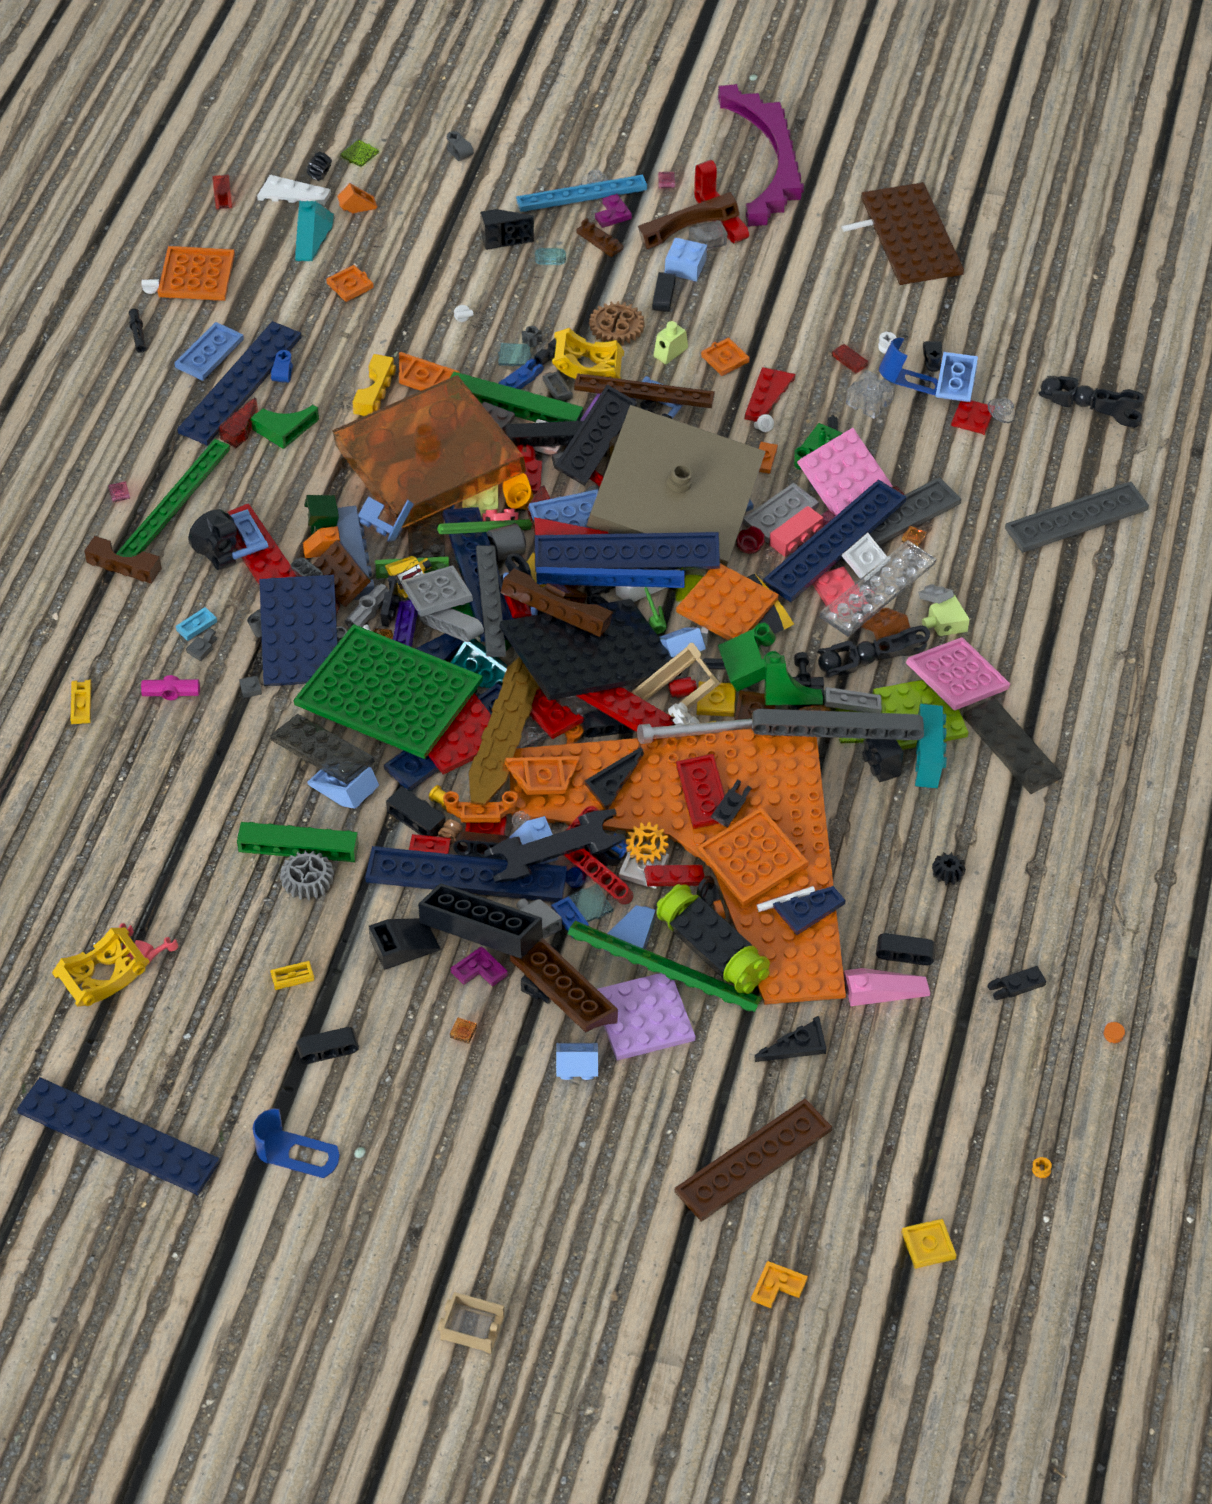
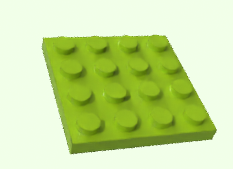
(906, 699)

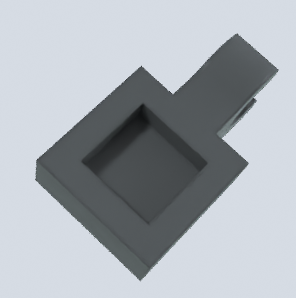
(202, 647)

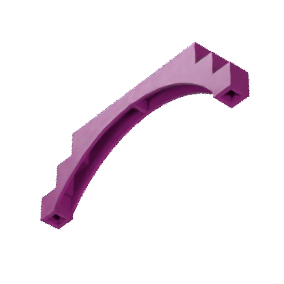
(771, 121)

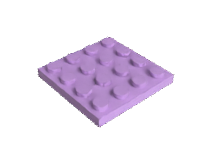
(648, 1016)

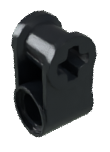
(933, 353)

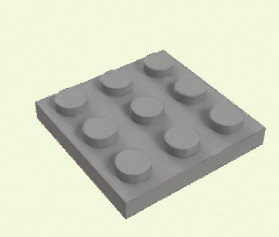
(437, 590)

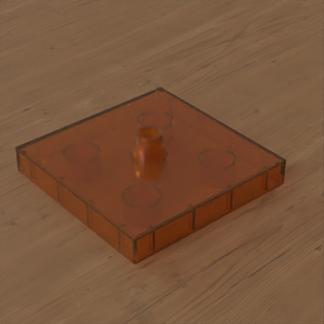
(429, 450)

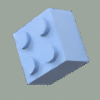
(686, 259)

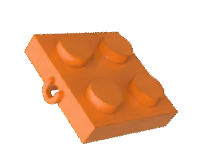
(350, 283)
(725, 356)

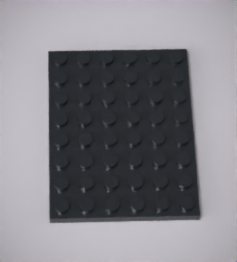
(576, 662)

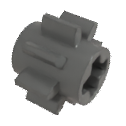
(532, 336)

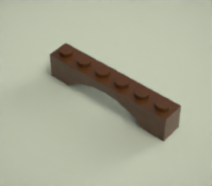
(714, 209)
(585, 616)

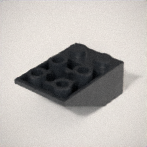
(506, 228)
(401, 941)

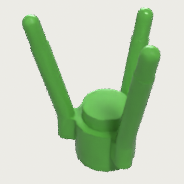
(656, 621)

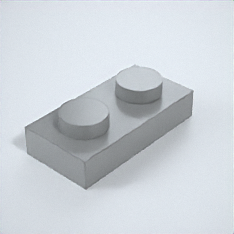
(935, 593)

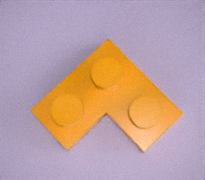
(776, 1279)

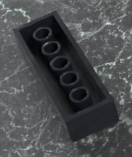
(480, 920)

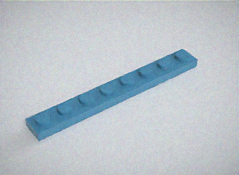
(581, 193)

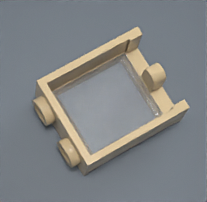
(471, 1322)

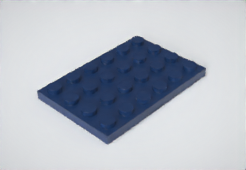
(296, 627)

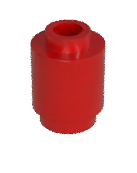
(682, 687)

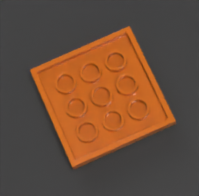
(196, 273)
(727, 603)
(752, 856)

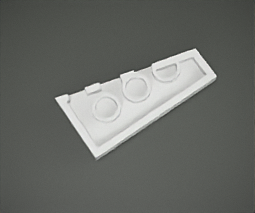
(286, 189)

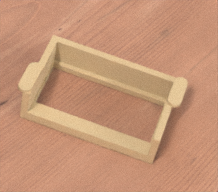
(673, 669)

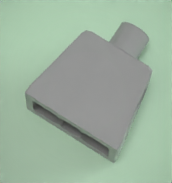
(550, 919)

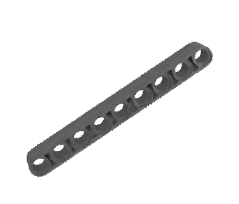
(837, 724)

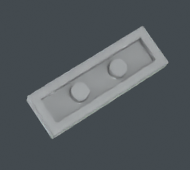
(852, 700)

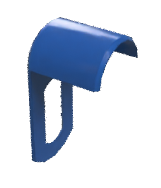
(892, 369)
(274, 1146)

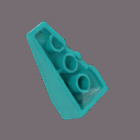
(312, 228)
(473, 658)

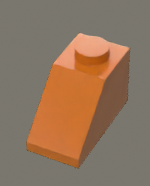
(356, 200)
(320, 541)

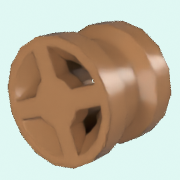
(450, 830)

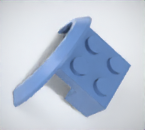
(371, 513)

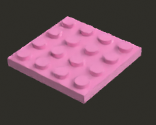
(842, 470)
(958, 673)

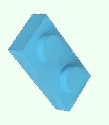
(196, 624)

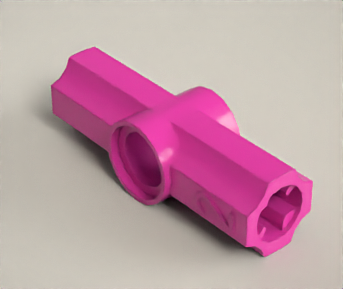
(170, 687)

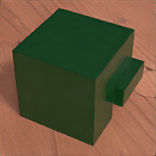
(321, 511)

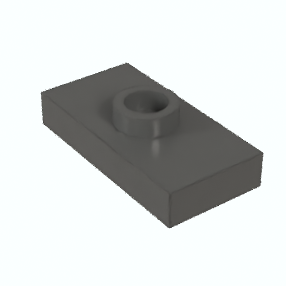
(557, 386)

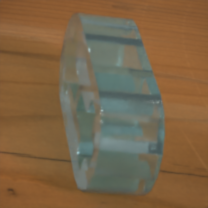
(550, 256)

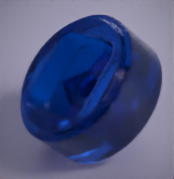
(575, 877)

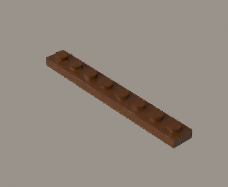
(646, 390)

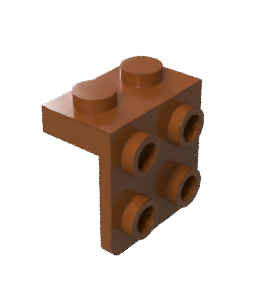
(887, 623)

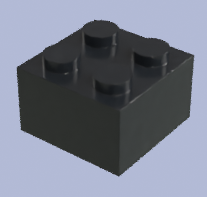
(883, 757)

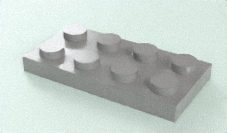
(779, 509)

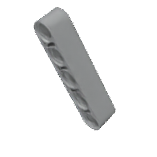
(454, 624)

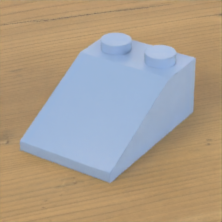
(957, 376)
(344, 794)

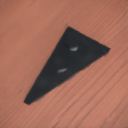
(609, 781)
(802, 1042)

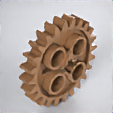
(627, 327)

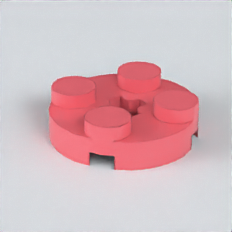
(494, 516)

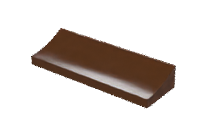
(566, 987)

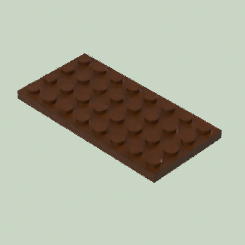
(912, 233)

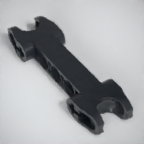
(523, 856)

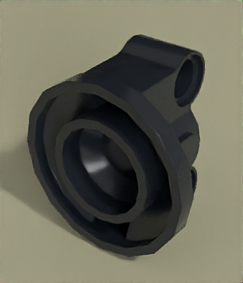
(214, 537)

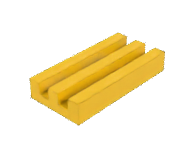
(293, 977)

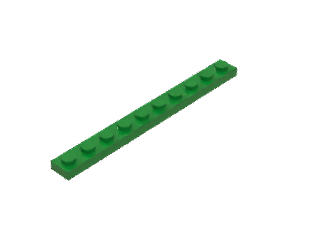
(174, 499)
(663, 965)

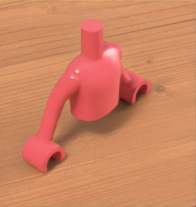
(147, 949)

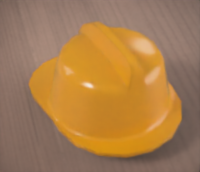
(518, 492)

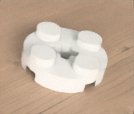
(681, 715)

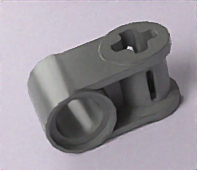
(459, 146)

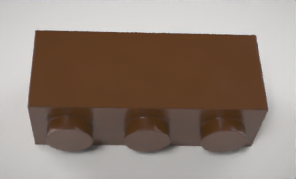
(566, 592)

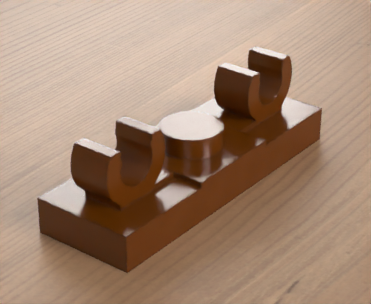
(599, 238)

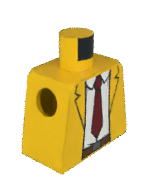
(406, 569)

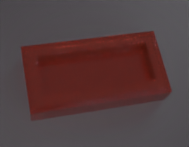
(850, 358)

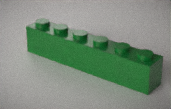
(288, 840)

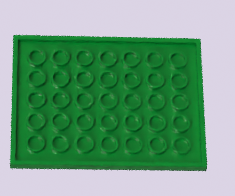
(388, 691)

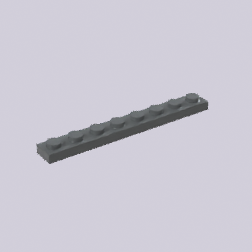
(490, 601)

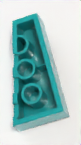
(931, 748)

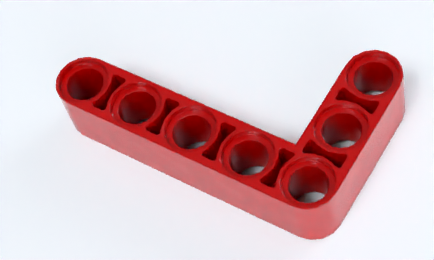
(706, 189)
(602, 873)

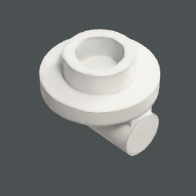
(150, 286)
(462, 313)
(764, 423)

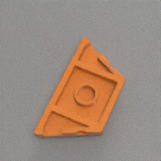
(421, 373)
(543, 774)

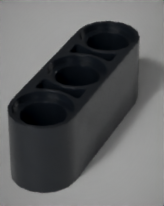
(664, 291)
(600, 724)
(473, 840)
(905, 949)
(327, 1045)

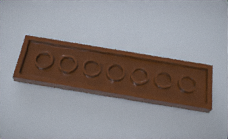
(753, 1159)

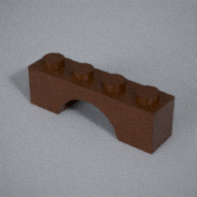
(141, 567)

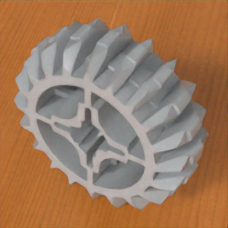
(311, 872)

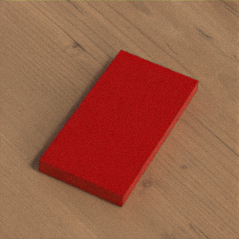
(701, 788)

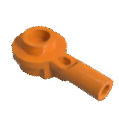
(574, 734)

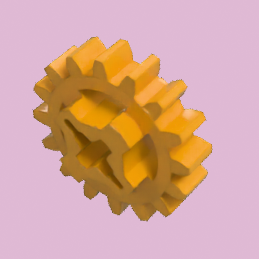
(653, 836)

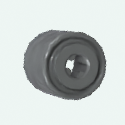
(507, 541)

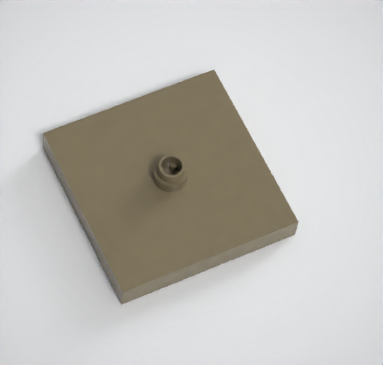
(675, 481)

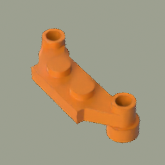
(478, 813)

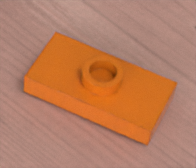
(769, 457)

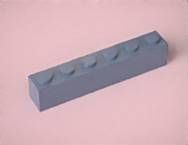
(351, 537)

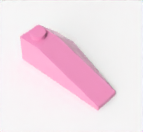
(878, 986)

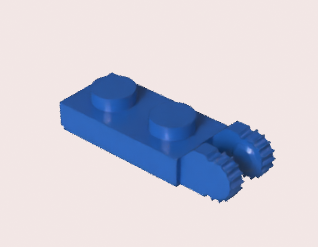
(523, 375)

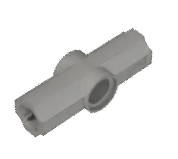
(367, 607)

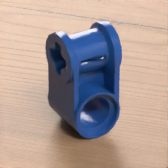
(282, 367)

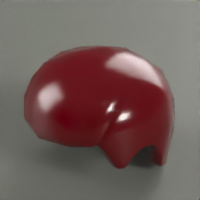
(750, 540)

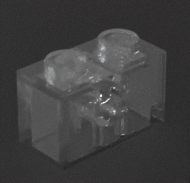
(711, 234)

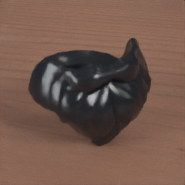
(708, 890)

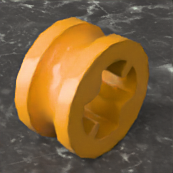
(1047, 1167)

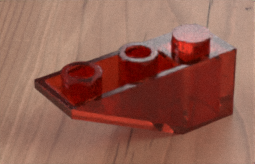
(238, 426)

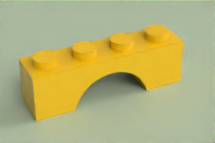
(368, 399)

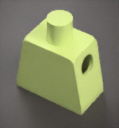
(670, 343)
(947, 617)

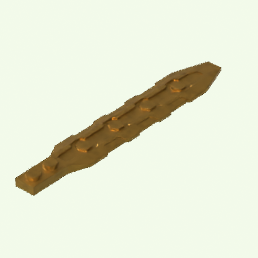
(503, 733)

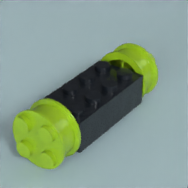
(713, 939)

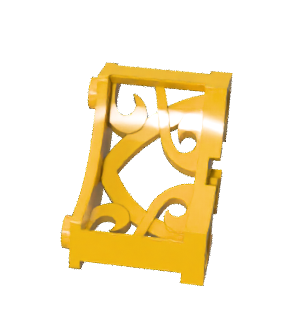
(599, 353)
(94, 989)

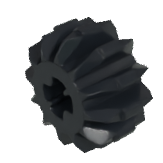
(319, 166)
(948, 868)

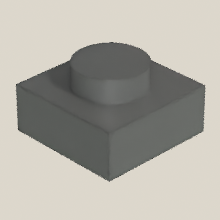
(250, 686)

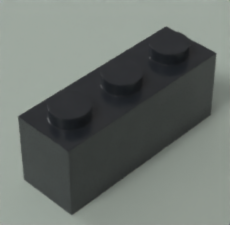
(415, 812)

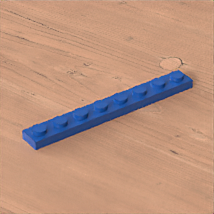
(610, 577)

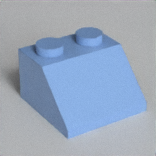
(679, 640)
(532, 831)
(577, 1060)

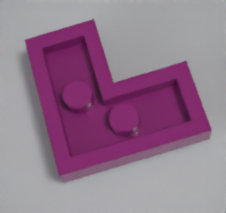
(615, 212)
(480, 963)

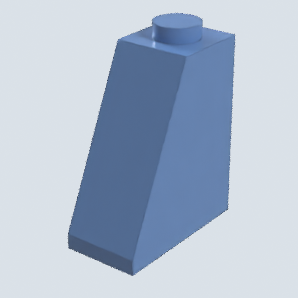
(635, 926)

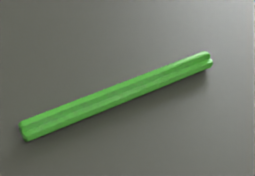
(483, 526)

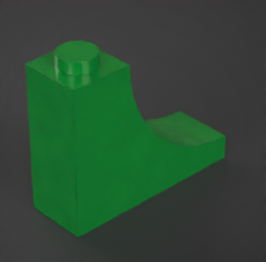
(284, 428)
(783, 688)

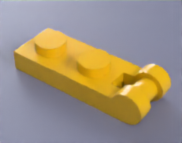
(81, 702)

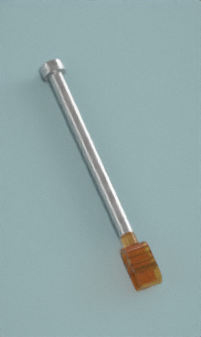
(647, 733)

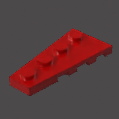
(767, 392)
(549, 527)
(552, 716)

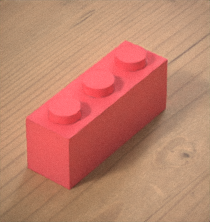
(796, 531)

